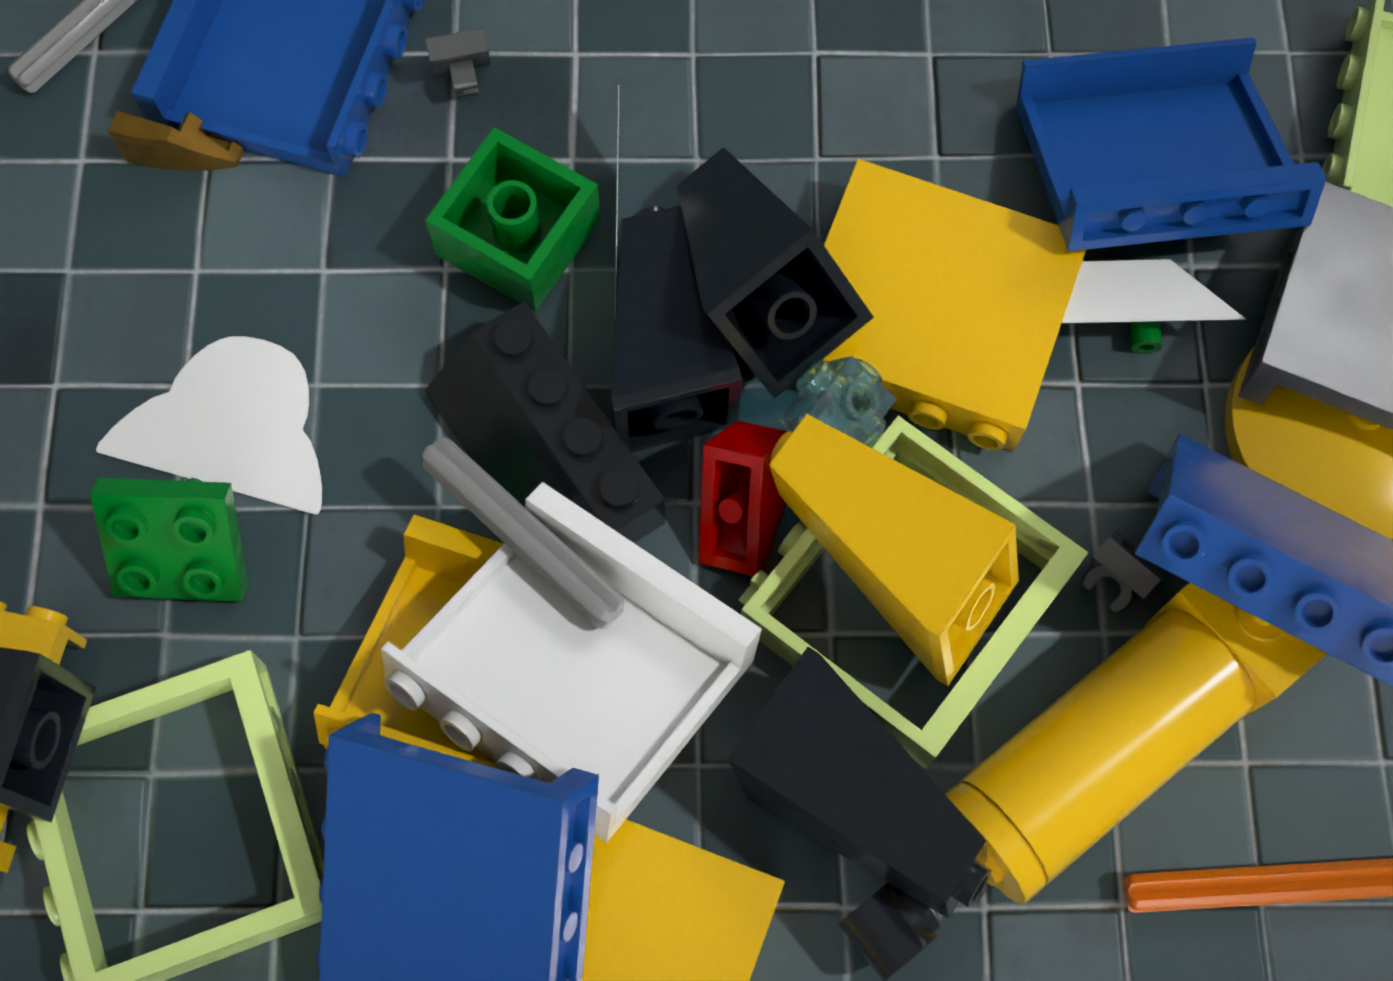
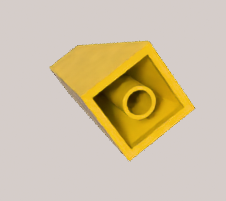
(908, 543)

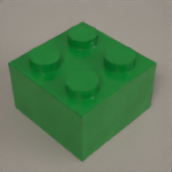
(514, 218)

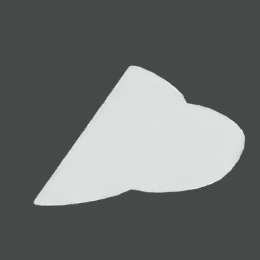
(230, 420)

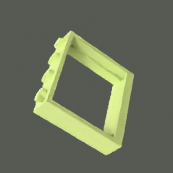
(1034, 538)
(68, 896)

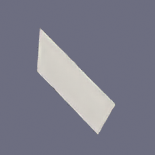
(616, 204)
(1141, 294)

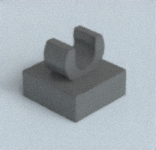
(459, 55)
(1127, 568)

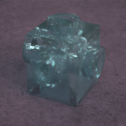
(844, 396)

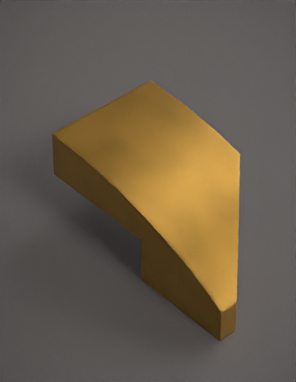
(172, 149)

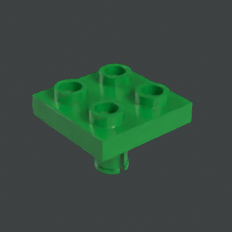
(170, 538)

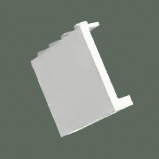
(551, 692)

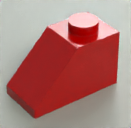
(739, 498)

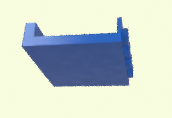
(276, 73)
(1161, 146)
(1274, 555)
(450, 866)

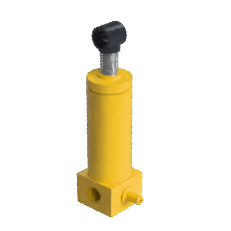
(1099, 755)

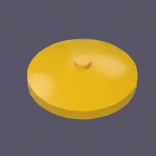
(1315, 451)

